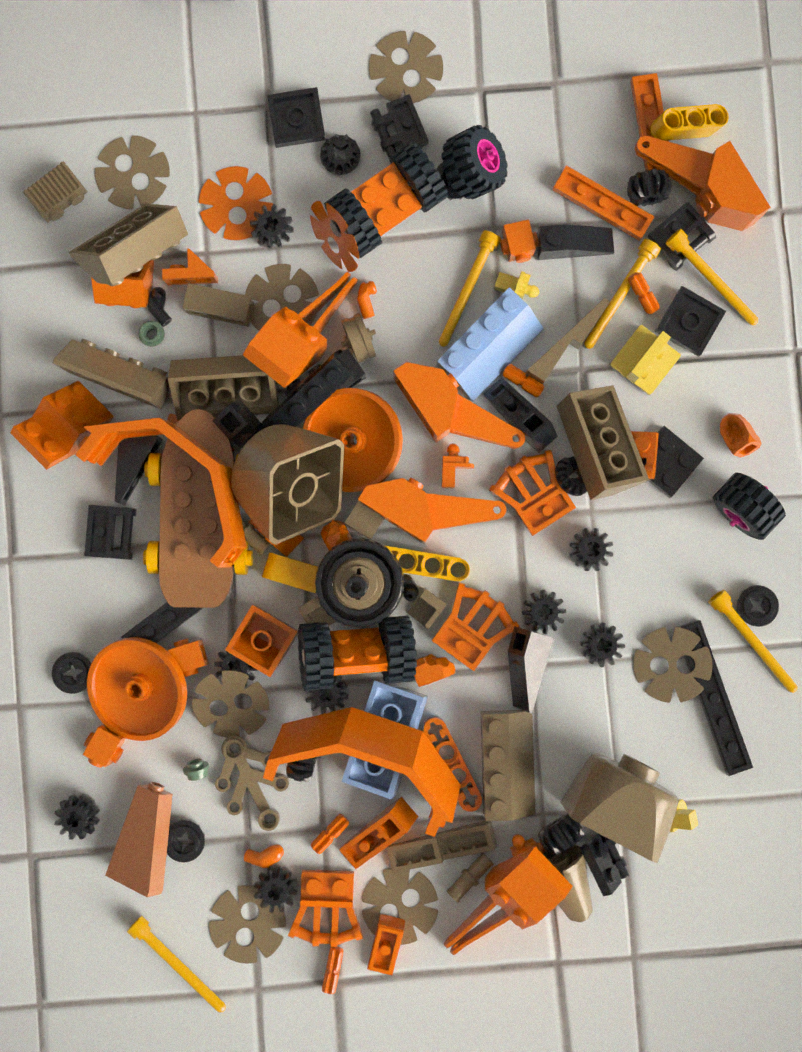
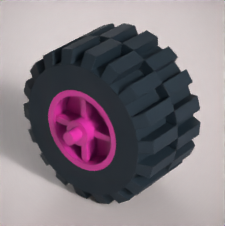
(474, 162)
(749, 506)

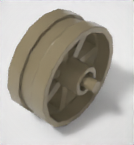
(358, 338)

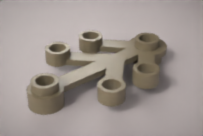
(248, 778)

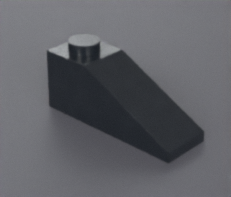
(573, 241)
(521, 414)
(131, 463)

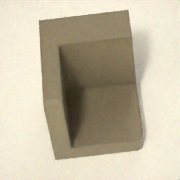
(364, 520)
(427, 608)
(313, 612)

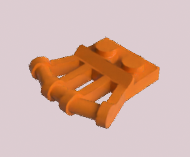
(543, 507)
(462, 640)
(329, 890)

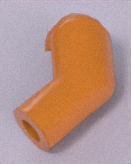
(363, 299)
(264, 858)

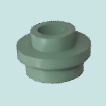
(146, 328)
(196, 769)

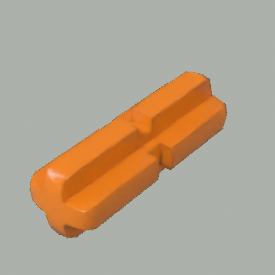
(645, 297)
(518, 377)
(333, 830)
(331, 973)

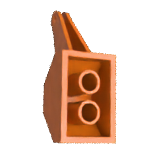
(719, 180)
(290, 345)
(445, 411)
(421, 513)
(523, 888)

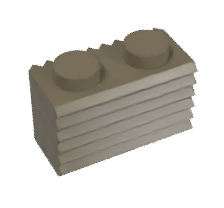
(55, 192)

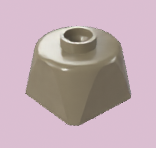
(289, 480)
(623, 803)

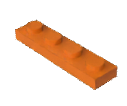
(647, 104)
(603, 203)

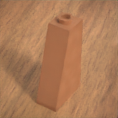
(143, 842)

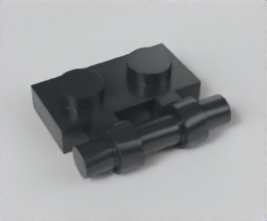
(405, 121)
(604, 863)

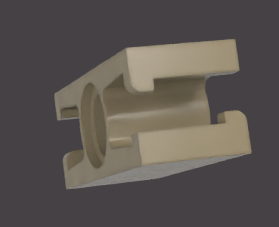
(218, 304)

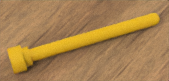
(488, 242)
(680, 243)
(647, 251)
(722, 603)
(142, 931)

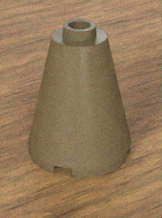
(573, 867)

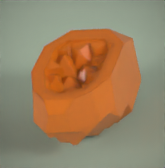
(739, 435)
(335, 533)
(433, 669)

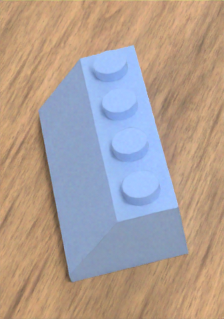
(490, 344)
(396, 705)

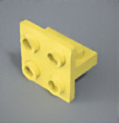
(645, 359)

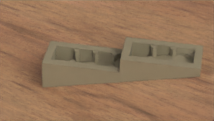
(575, 337)
(445, 845)

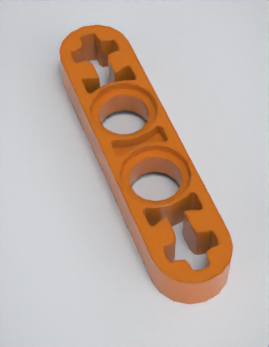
(454, 762)

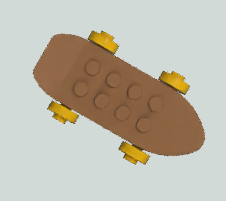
(190, 520)

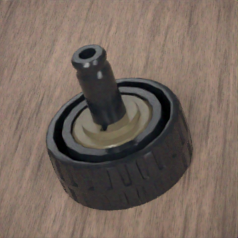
(359, 582)

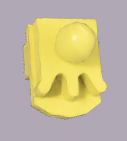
(518, 285)
(684, 818)

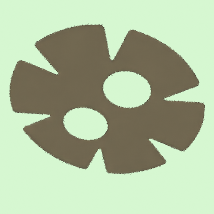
(418, 49)
(111, 177)
(278, 280)
(681, 644)
(233, 684)
(380, 895)
(226, 929)

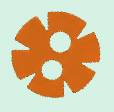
(216, 195)
(345, 242)

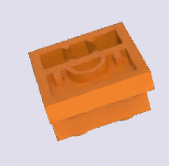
(59, 424)

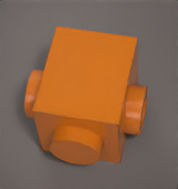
(519, 241)
(189, 656)
(103, 747)

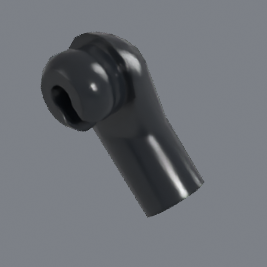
(156, 306)
(410, 589)

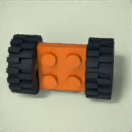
(389, 197)
(356, 651)

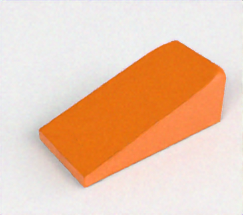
(386, 944)

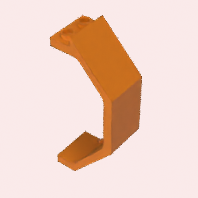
(106, 437)
(377, 742)

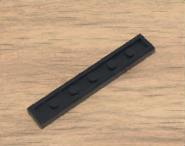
(719, 711)

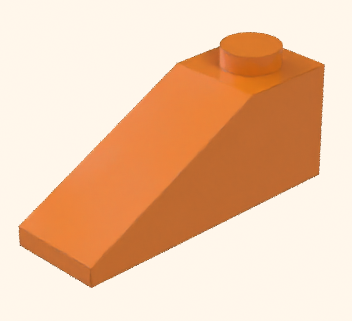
(379, 833)

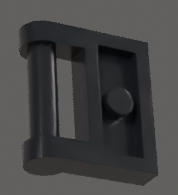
(688, 220)
(101, 532)

